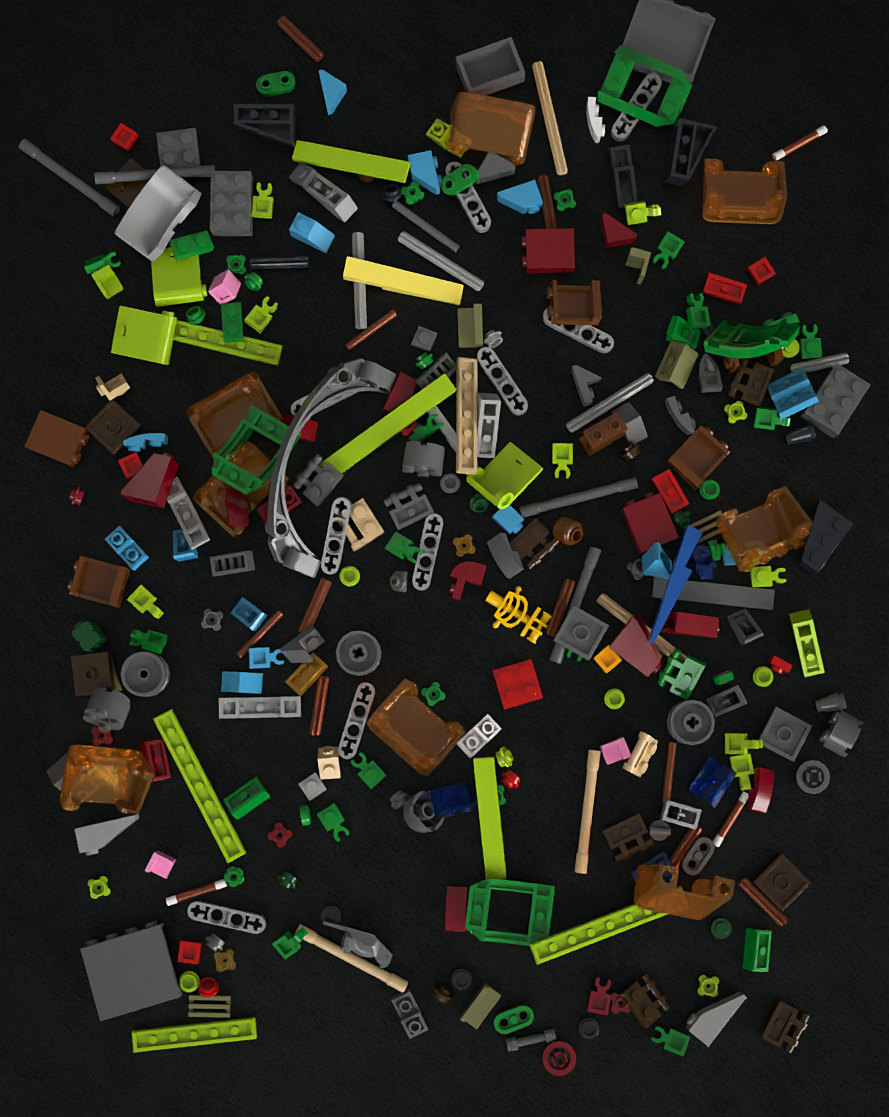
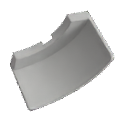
(156, 212)

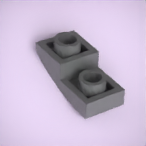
(683, 421)
(506, 559)
(409, 1013)

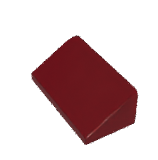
(156, 756)

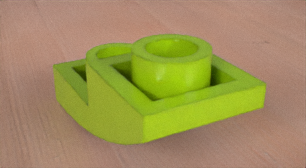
(439, 134)

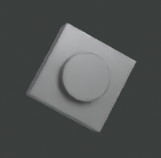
(312, 786)

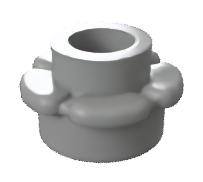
(493, 338)

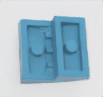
(792, 393)

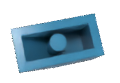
(522, 198)
(311, 232)

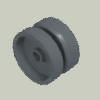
(347, 650)
(133, 677)
(702, 724)

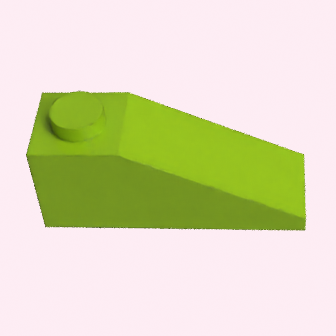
(807, 643)

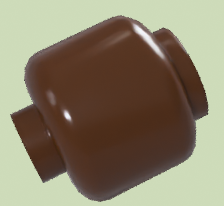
(567, 531)

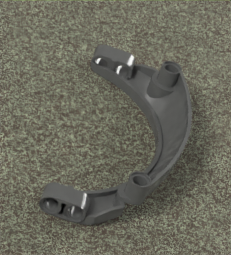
(346, 378)

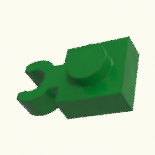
(669, 248)
(697, 315)
(810, 346)
(402, 547)
(370, 773)
(331, 818)
(674, 1041)

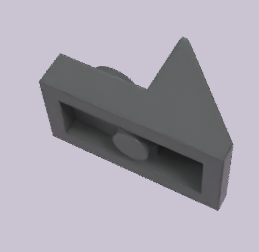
(582, 380)
(299, 648)

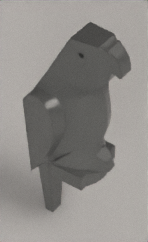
(363, 944)

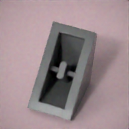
(494, 168)
(634, 423)
(744, 626)
(726, 700)
(680, 814)

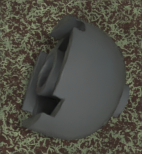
(420, 814)

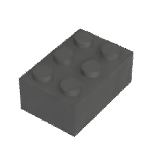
(490, 68)
(231, 203)
(837, 400)

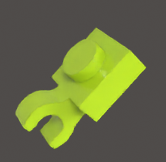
(638, 212)
(144, 600)
(737, 743)
(743, 767)

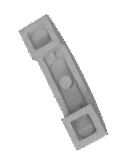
(187, 515)
(260, 707)

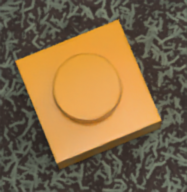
(607, 659)

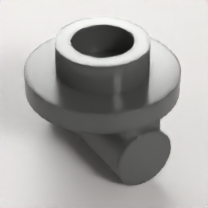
(399, 581)
(659, 830)

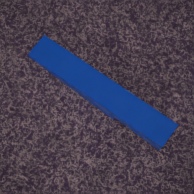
(676, 580)

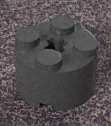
(423, 459)
(107, 709)
(841, 733)

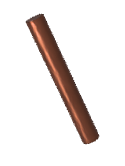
(371, 329)
(260, 633)
(669, 771)

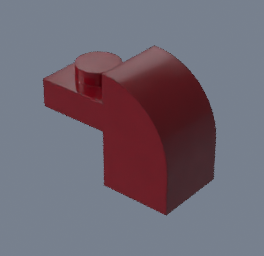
(466, 572)

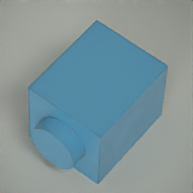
(508, 520)

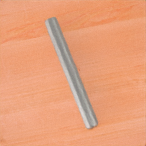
(441, 261)
(359, 288)
(609, 402)

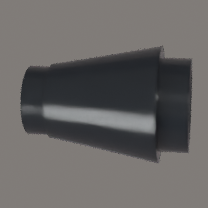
(801, 434)

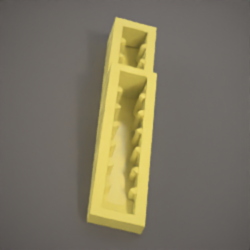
(402, 281)

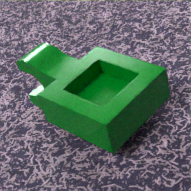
(95, 264)
(767, 418)
(423, 432)
(716, 549)
(151, 641)
(289, 944)

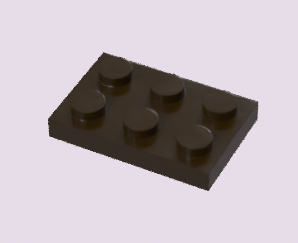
(127, 190)

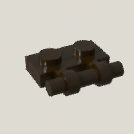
(756, 384)
(528, 539)
(624, 832)
(640, 1003)
(779, 1024)

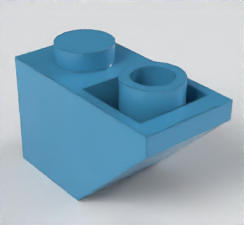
(423, 171)

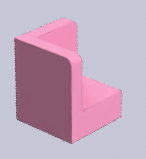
(224, 287)
(615, 750)
(160, 864)

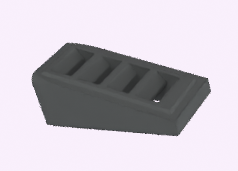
(426, 379)
(248, 560)

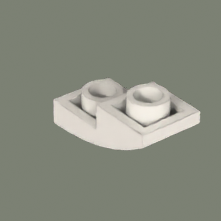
(595, 124)
(479, 736)

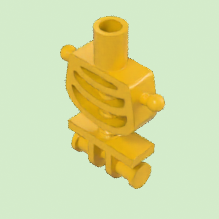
(500, 603)

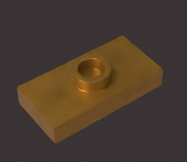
(306, 675)

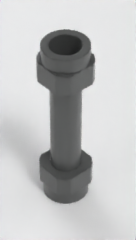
(548, 1036)

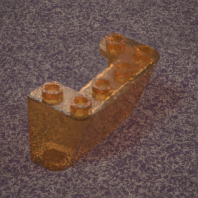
(765, 530)
(658, 896)

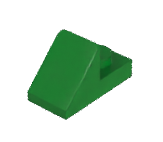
(680, 332)

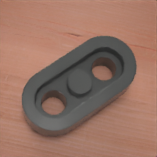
(700, 857)

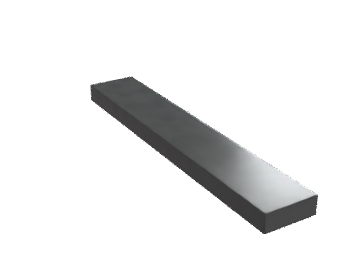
(719, 594)

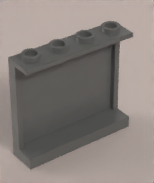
(669, 35)
(130, 971)

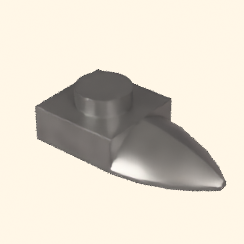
(709, 375)

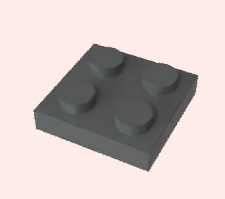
(178, 148)
(581, 633)
(784, 734)

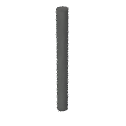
(425, 226)

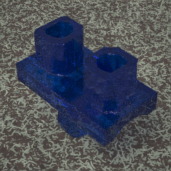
(702, 562)

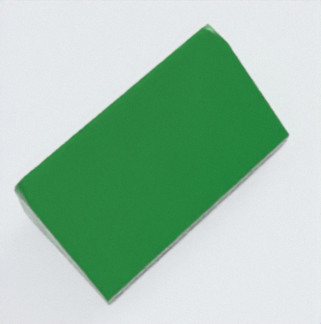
(246, 798)
(757, 949)

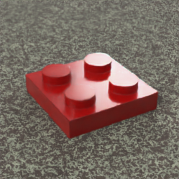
(517, 684)

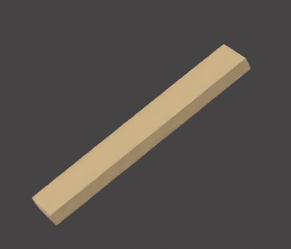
(466, 415)

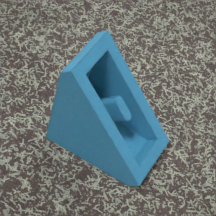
(333, 90)
(181, 548)
(656, 562)
(249, 614)
(242, 682)

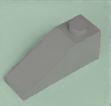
(331, 197)
(487, 424)
(98, 835)
(711, 1019)

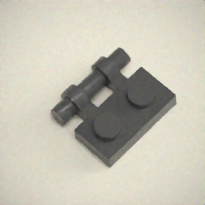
(322, 484)
(410, 512)

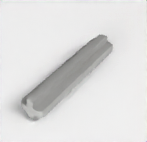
(821, 363)

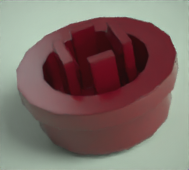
(559, 1058)

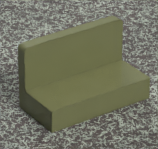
(638, 259)
(470, 327)
(677, 364)
(480, 1006)

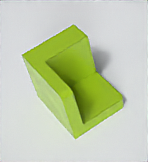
(107, 281)

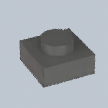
(303, 175)
(424, 339)

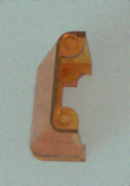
(490, 126)
(744, 195)
(222, 411)
(212, 494)
(414, 729)
(105, 777)

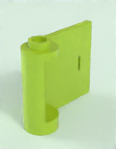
(177, 280)
(144, 335)
(504, 477)

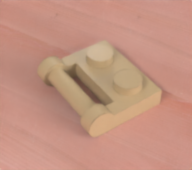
(364, 521)
(641, 754)

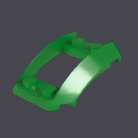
(619, 75)
(768, 338)
(233, 474)
(539, 918)

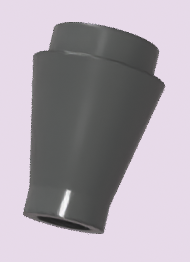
(831, 703)

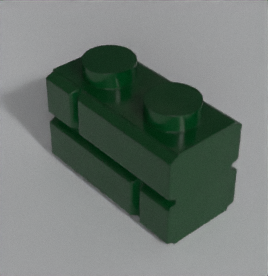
(89, 636)

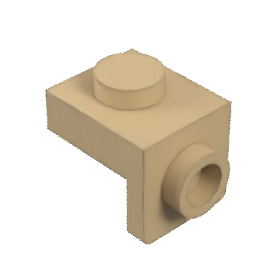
(113, 388)
(329, 762)

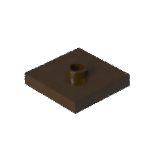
(113, 426)
(92, 672)
(781, 882)

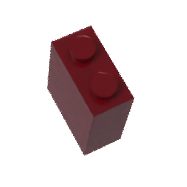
(548, 251)
(649, 522)

